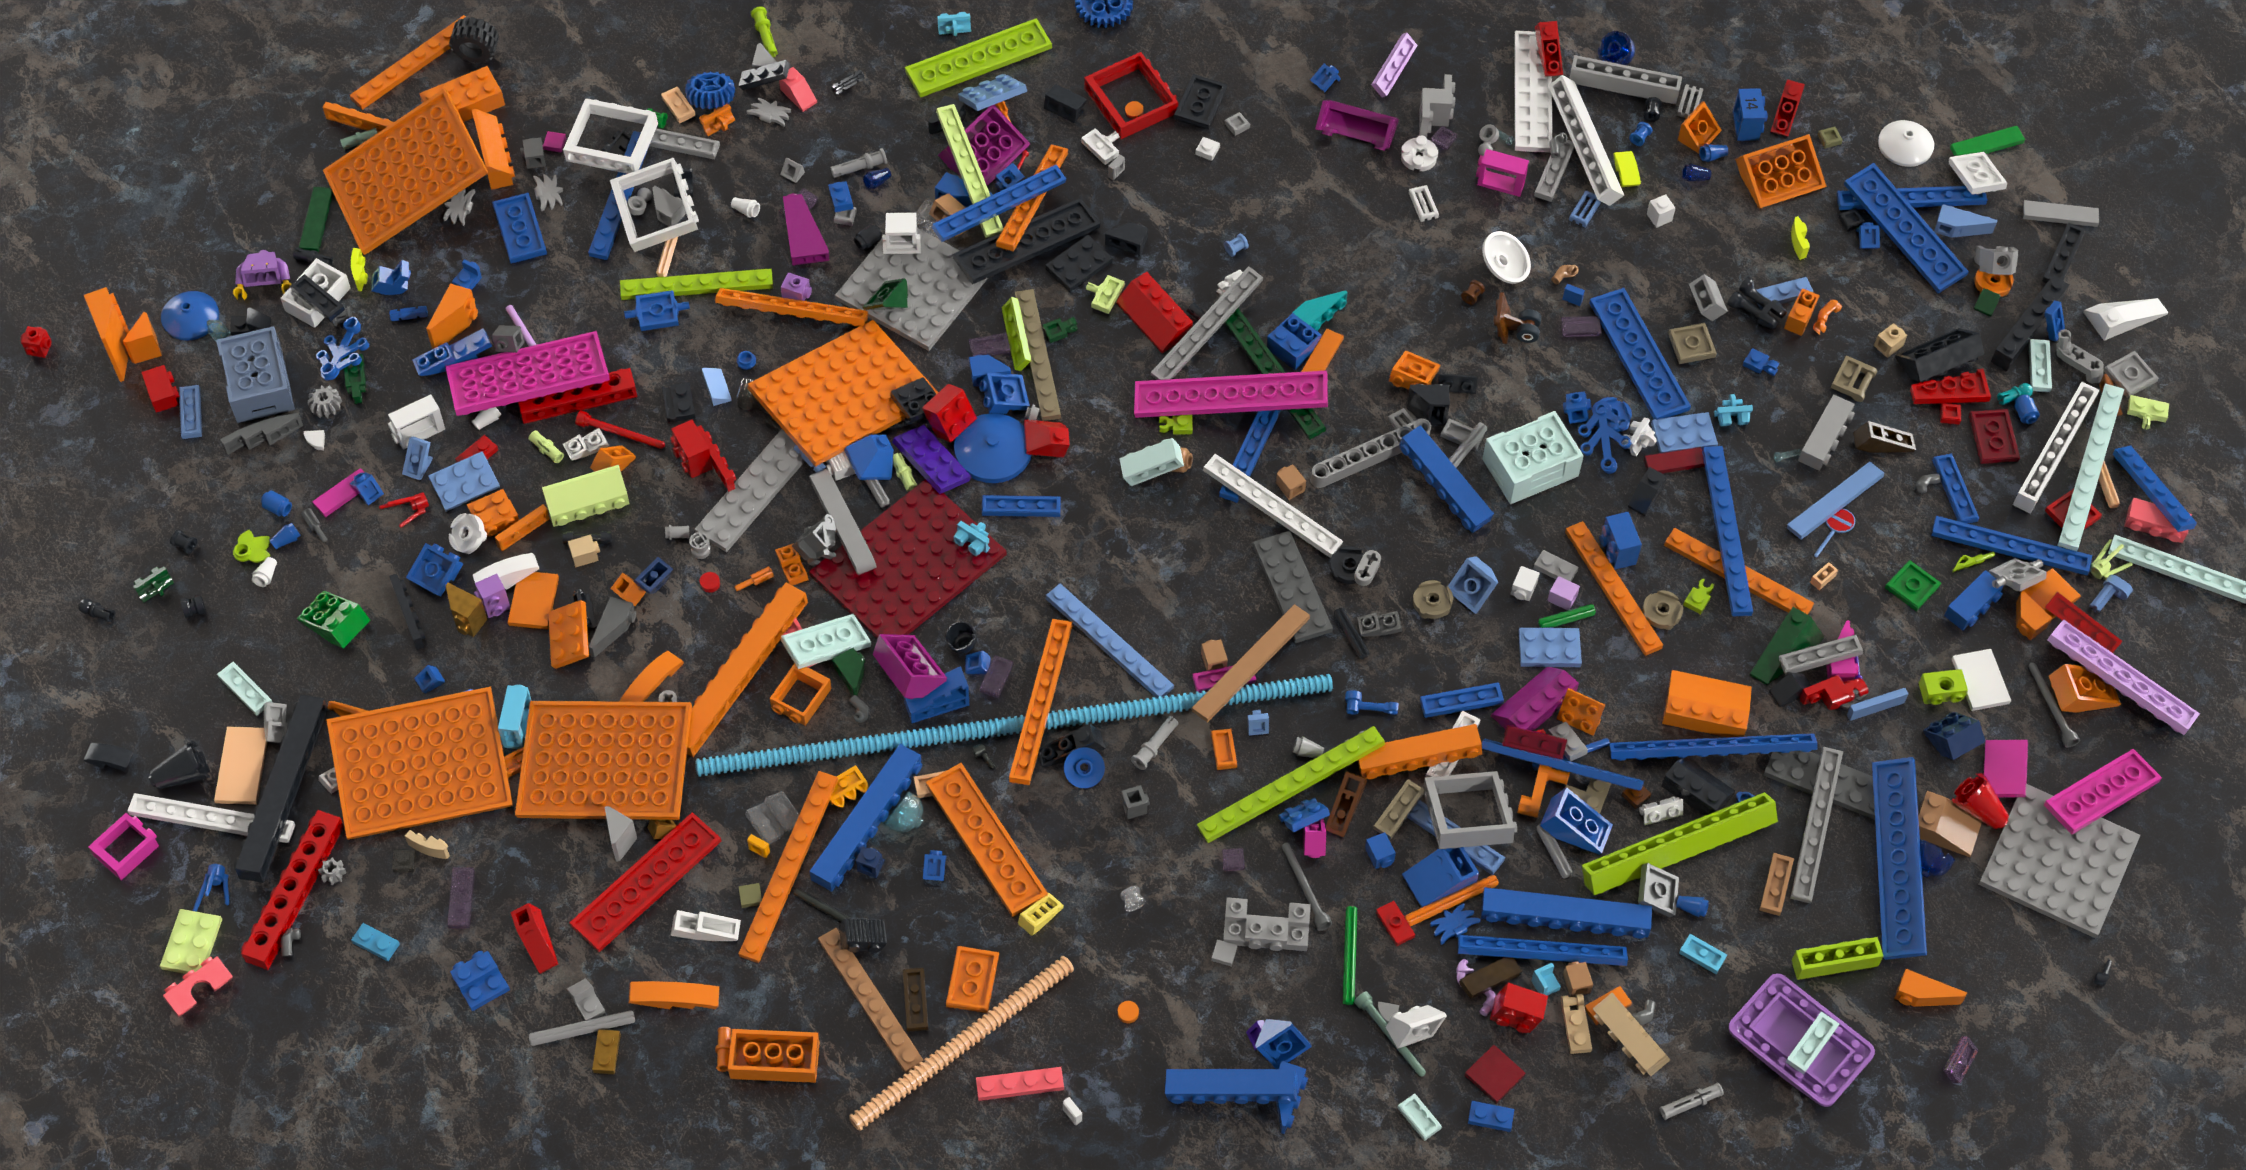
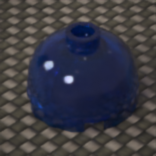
(1617, 48)
(1933, 860)

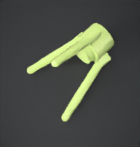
(2101, 568)

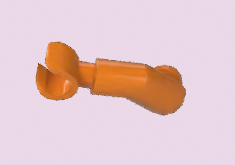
(1832, 305)

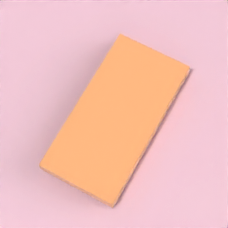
(241, 766)

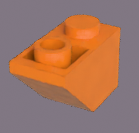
(1801, 312)

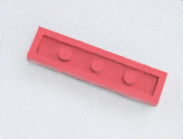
(1019, 1083)

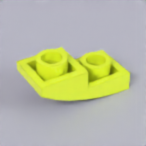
(1627, 168)
(1798, 235)
(357, 268)

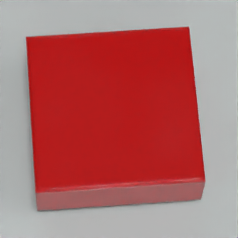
(1950, 413)

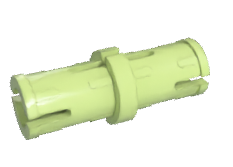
(546, 446)
(903, 472)

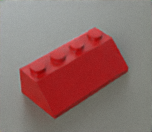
(1154, 312)

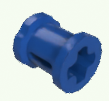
(1642, 131)

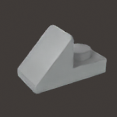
(586, 1000)

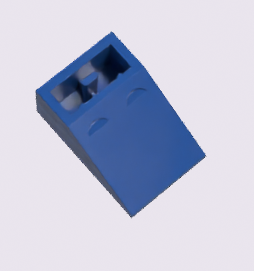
(1441, 875)

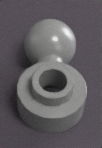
(1484, 134)
(638, 203)

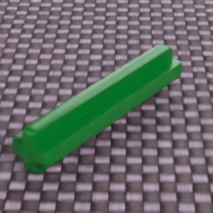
(1567, 616)

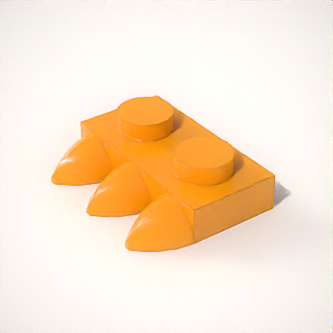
(847, 785)

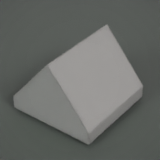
(792, 170)

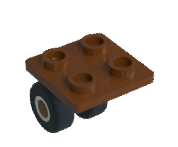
(1525, 324)

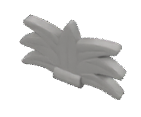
(769, 112)
(547, 191)
(459, 206)

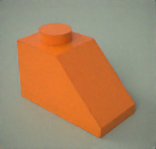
(612, 456)
(2030, 616)

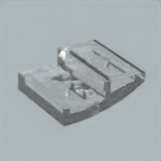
(773, 818)

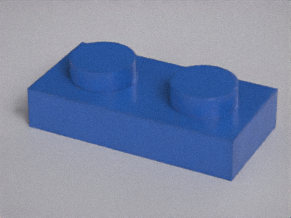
(840, 196)
(2054, 320)
(1491, 1116)

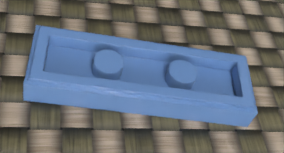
(190, 412)
(1877, 704)

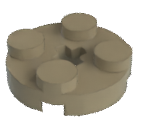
(1671, 604)
(1428, 609)

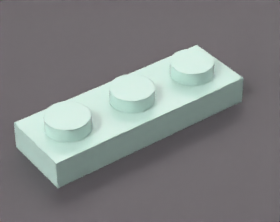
(2040, 365)
(244, 688)
(1812, 1043)

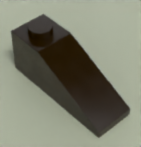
(1882, 439)

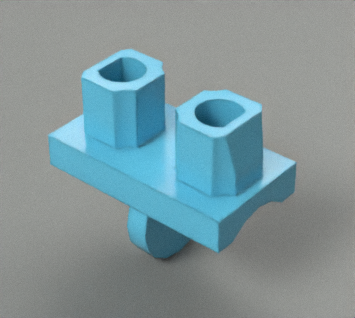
(954, 23)
(1742, 412)
(974, 535)

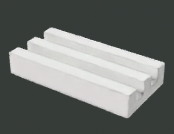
(1428, 215)

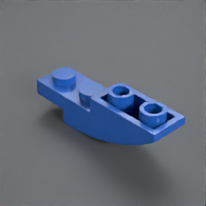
(444, 355)

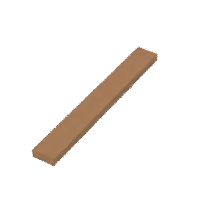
(1250, 663)

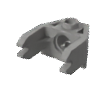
(1988, 260)

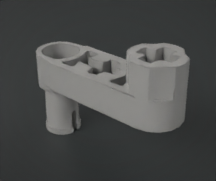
(2088, 364)

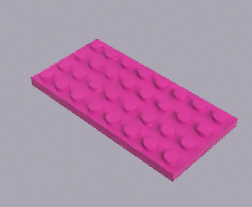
(527, 374)

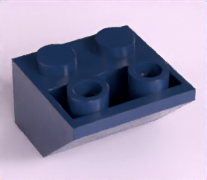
(1955, 735)

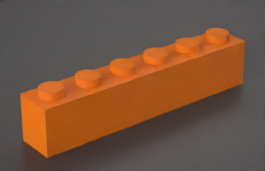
(1422, 751)

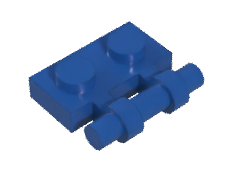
(1303, 814)

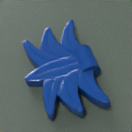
(1454, 923)

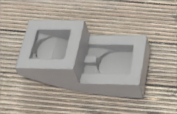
(275, 721)

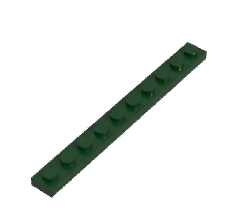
(1267, 364)

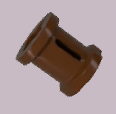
(1474, 290)

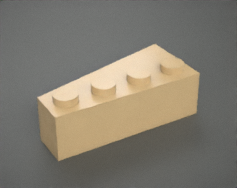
(1631, 1034)

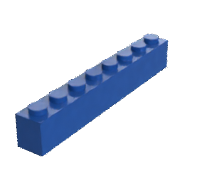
(866, 817)
(1566, 912)

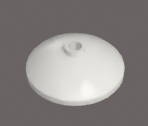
(1906, 143)
(1506, 257)

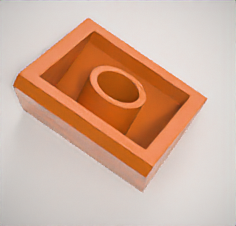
(1699, 128)
(142, 341)

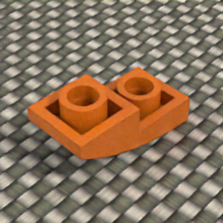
(791, 565)

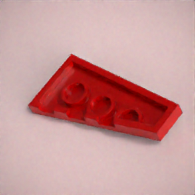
(1959, 389)

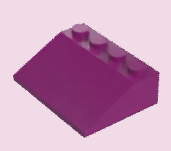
(993, 143)

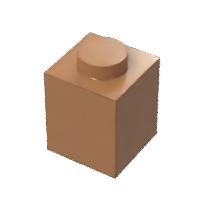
(1290, 481)
(1213, 655)
(1577, 978)

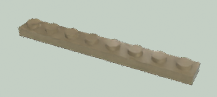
(1039, 362)

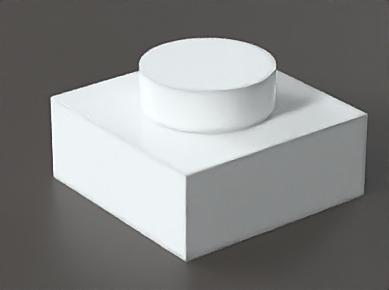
(1207, 148)

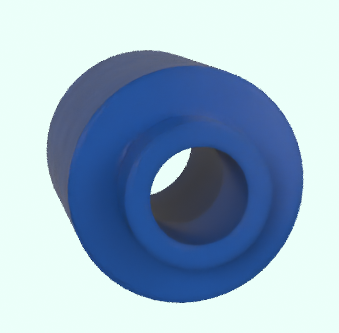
(2026, 409)
(276, 503)

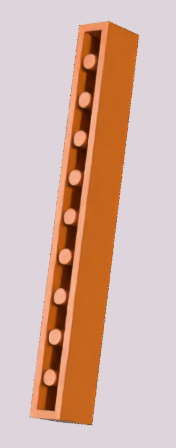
(743, 664)

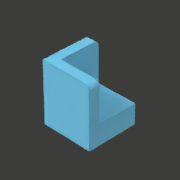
(1545, 981)

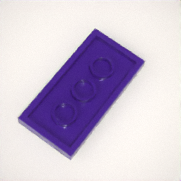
(931, 459)

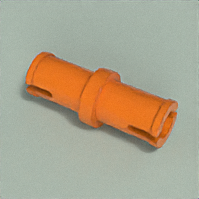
(723, 1048)

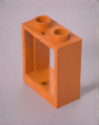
(808, 677)

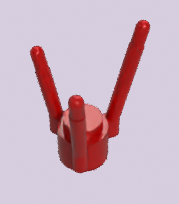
(417, 502)

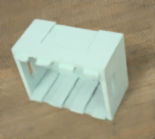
(1543, 468)

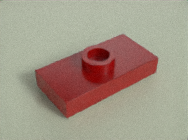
(1395, 923)

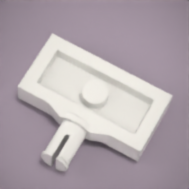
(1101, 145)

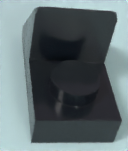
(251, 322)

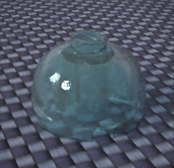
(907, 814)

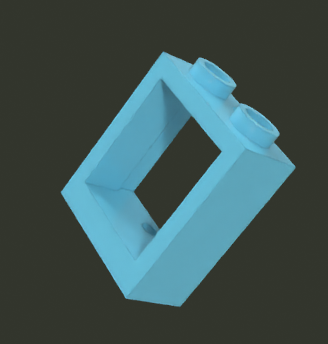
(514, 716)

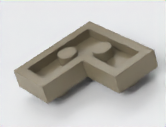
(1594, 795)

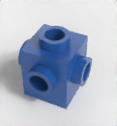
(1577, 407)

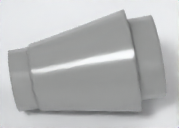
(1307, 748)

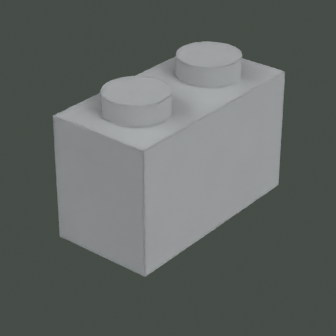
(1708, 297)

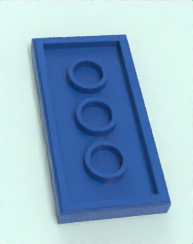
(519, 228)

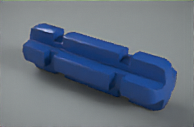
(408, 313)

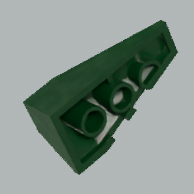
(1794, 634)

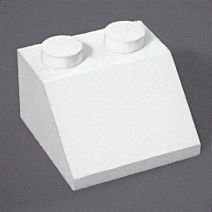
(1414, 1025)

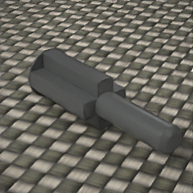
(313, 523)

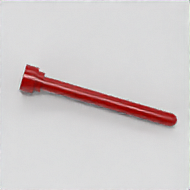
(584, 419)

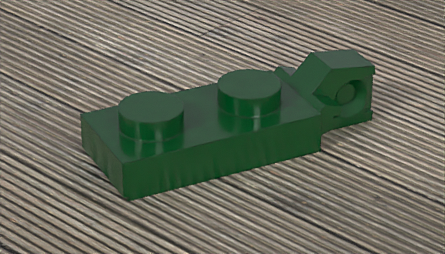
(355, 380)

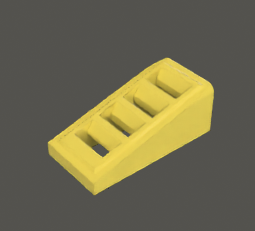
(1033, 924)

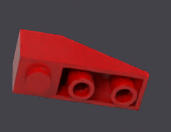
(1549, 48)
(1787, 108)
(535, 937)

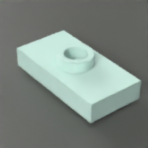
(1419, 1117)

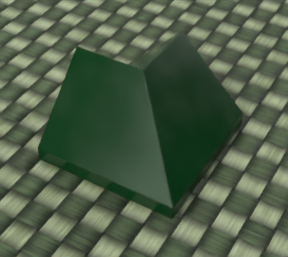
(889, 296)

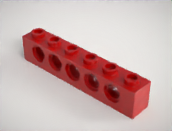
(586, 397)

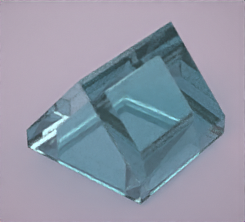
(217, 329)

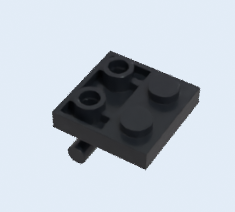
(912, 398)

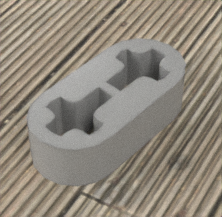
(1371, 569)

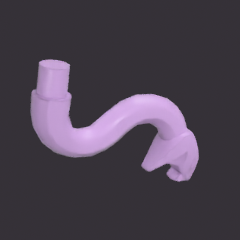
(1461, 971)

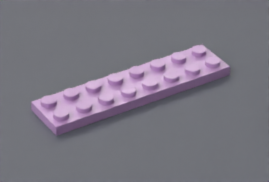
(2123, 677)

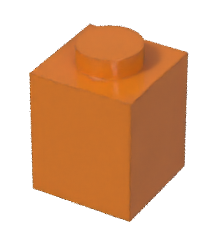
(628, 589)

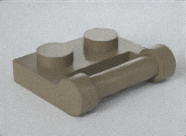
(1847, 376)

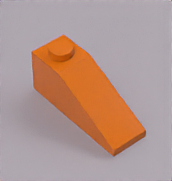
(1923, 991)

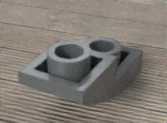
(1379, 625)

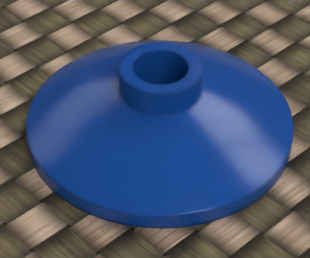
(1088, 777)

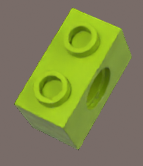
(1952, 680)

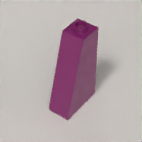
(803, 234)

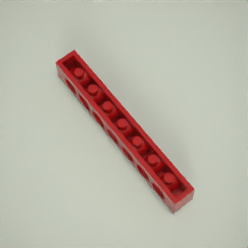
(322, 846)

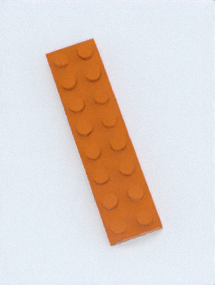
(986, 839)

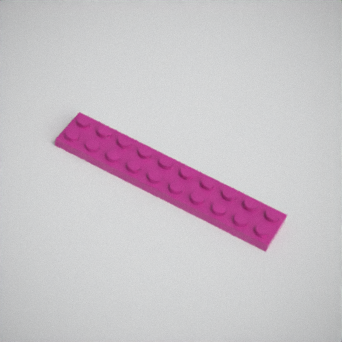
(1231, 394)

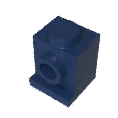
(871, 858)

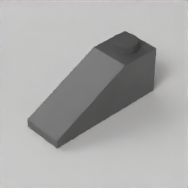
(613, 623)

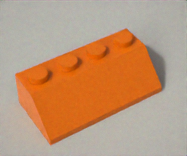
(493, 149)

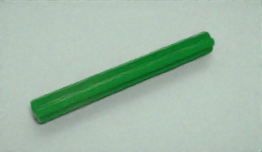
(1350, 955)

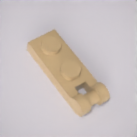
(1576, 1024)

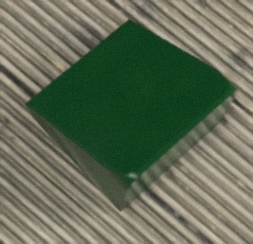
(1987, 302)

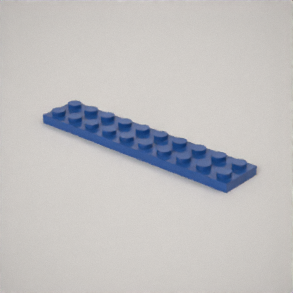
(1899, 859)

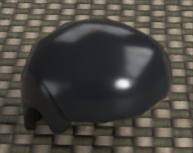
(961, 637)

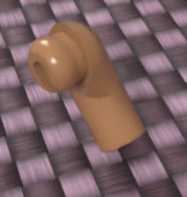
(1564, 272)

